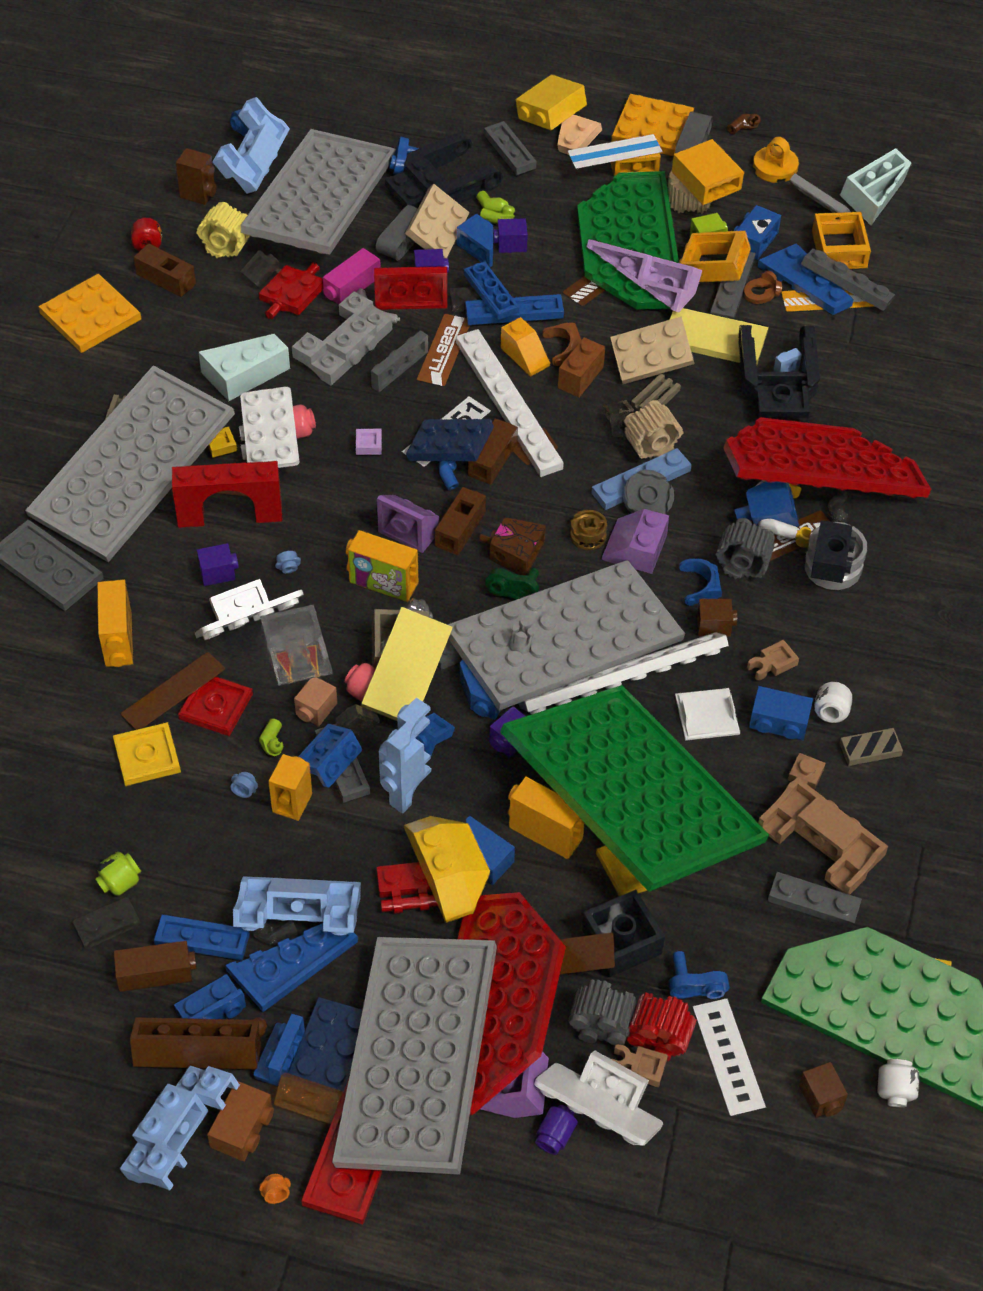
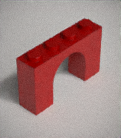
(255, 479)

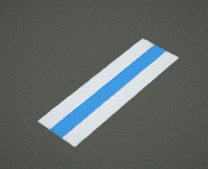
(614, 151)

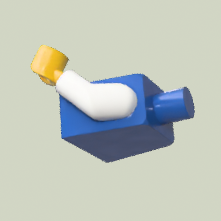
(774, 510)

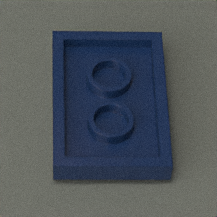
(450, 440)
(328, 1044)

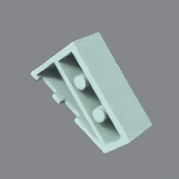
(875, 184)
(244, 364)

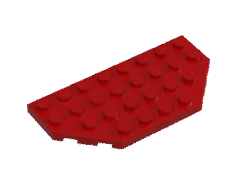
(821, 458)
(520, 989)

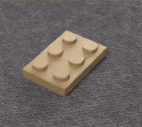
(436, 221)
(652, 350)

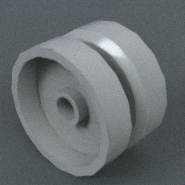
(858, 556)

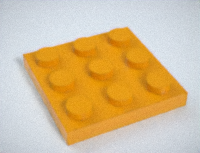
(651, 116)
(89, 313)

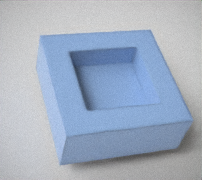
(788, 361)

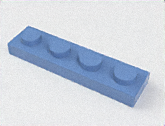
(671, 465)

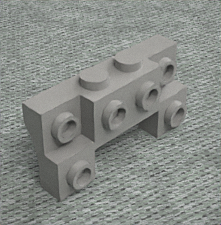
(345, 344)

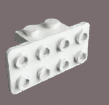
(269, 427)
(241, 603)
(605, 1094)

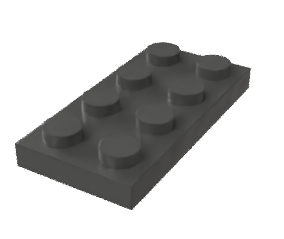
(48, 565)

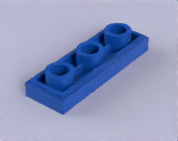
(491, 290)

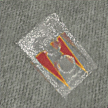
(295, 645)

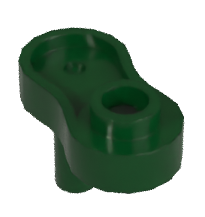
(504, 583)

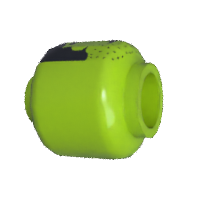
(117, 873)

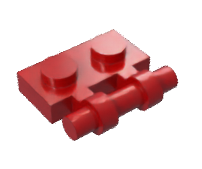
(404, 880)

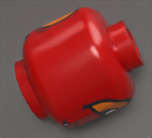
(144, 232)

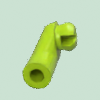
(492, 217)
(269, 740)

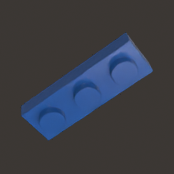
(203, 936)

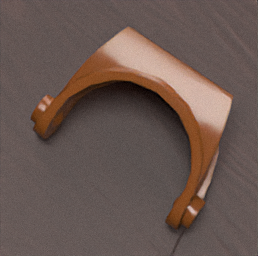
(567, 331)

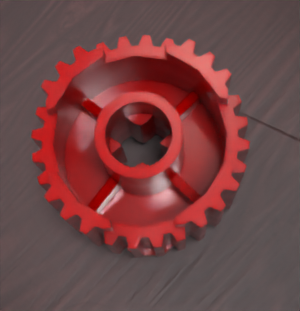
(661, 1025)

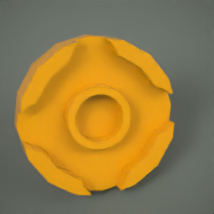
(776, 161)

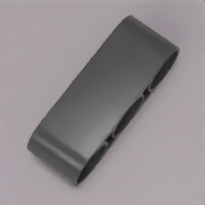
(695, 131)
(393, 240)

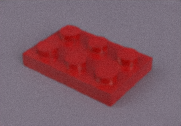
(410, 288)

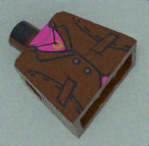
(515, 544)

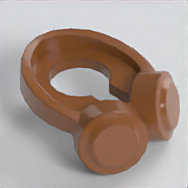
(767, 279)

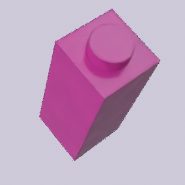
(350, 276)

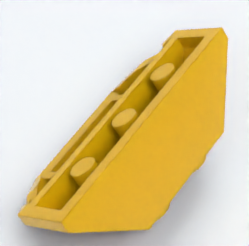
(450, 863)

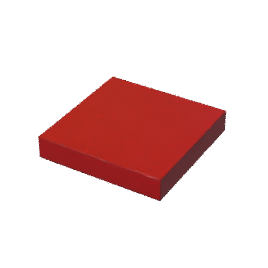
(216, 705)

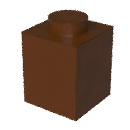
(716, 616)
(823, 1090)

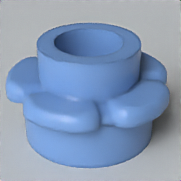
(287, 561)
(243, 784)

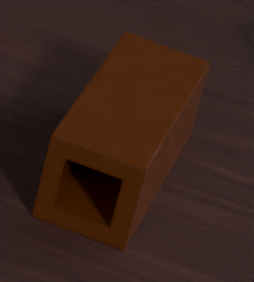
(164, 270)
(495, 452)
(460, 521)
(154, 966)

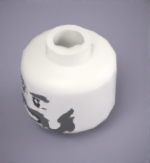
(833, 702)
(898, 1082)

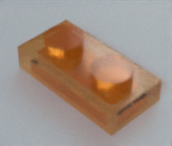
(307, 1097)

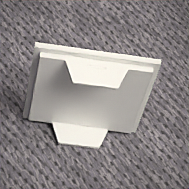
(707, 714)

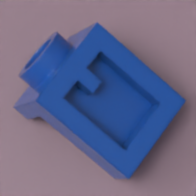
(435, 732)

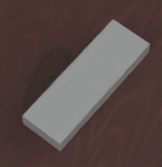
(817, 195)

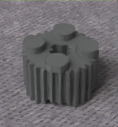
(745, 549)
(602, 1013)

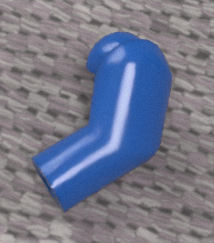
(446, 473)

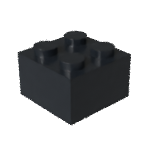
(633, 929)

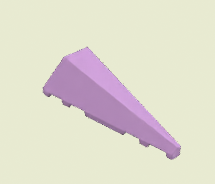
(666, 280)

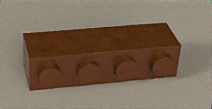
(195, 1043)

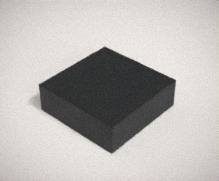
(608, 126)

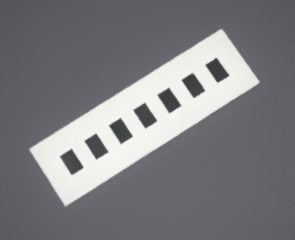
(729, 1057)

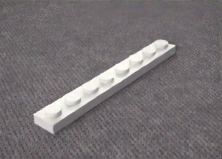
(509, 402)
(632, 669)

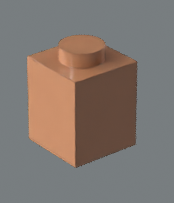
(315, 701)

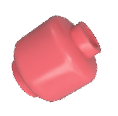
(304, 421)
(359, 680)

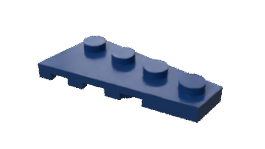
(822, 292)
(281, 969)

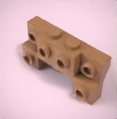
(829, 830)

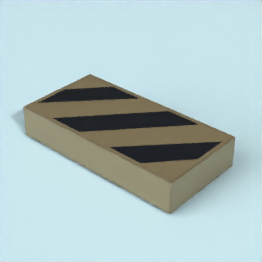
(871, 746)

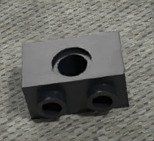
(832, 551)

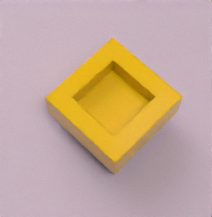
(222, 443)

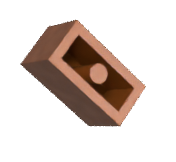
(581, 367)
(239, 1123)

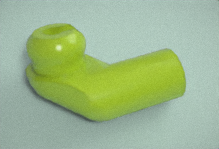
(492, 204)

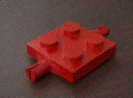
(291, 290)

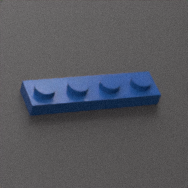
(530, 309)

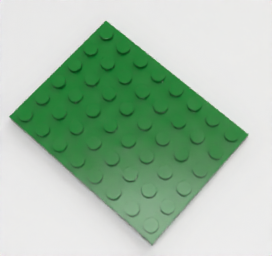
(634, 786)

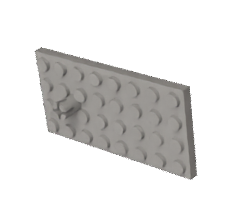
(318, 191)
(129, 463)
(563, 634)
(416, 1056)

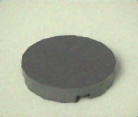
(648, 491)

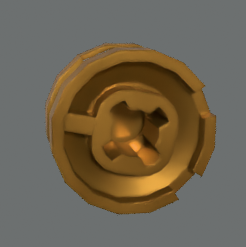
(588, 527)

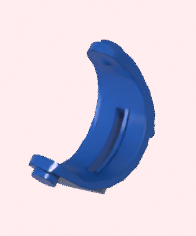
(710, 573)

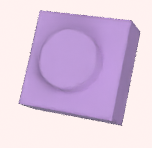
(368, 441)

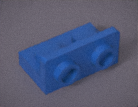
(331, 753)
(213, 1001)
(280, 1050)

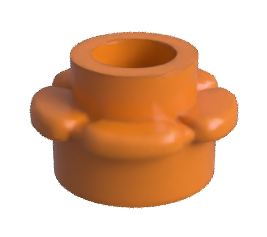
(275, 1188)

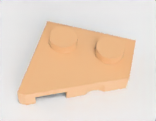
(577, 133)

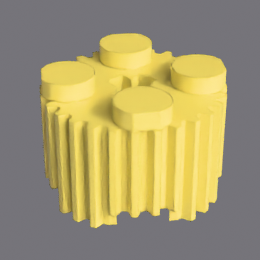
(222, 231)

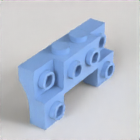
(257, 150)
(403, 756)
(297, 899)
(172, 1124)

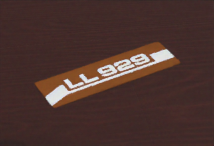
(443, 350)

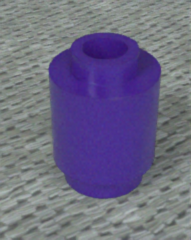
(556, 1129)

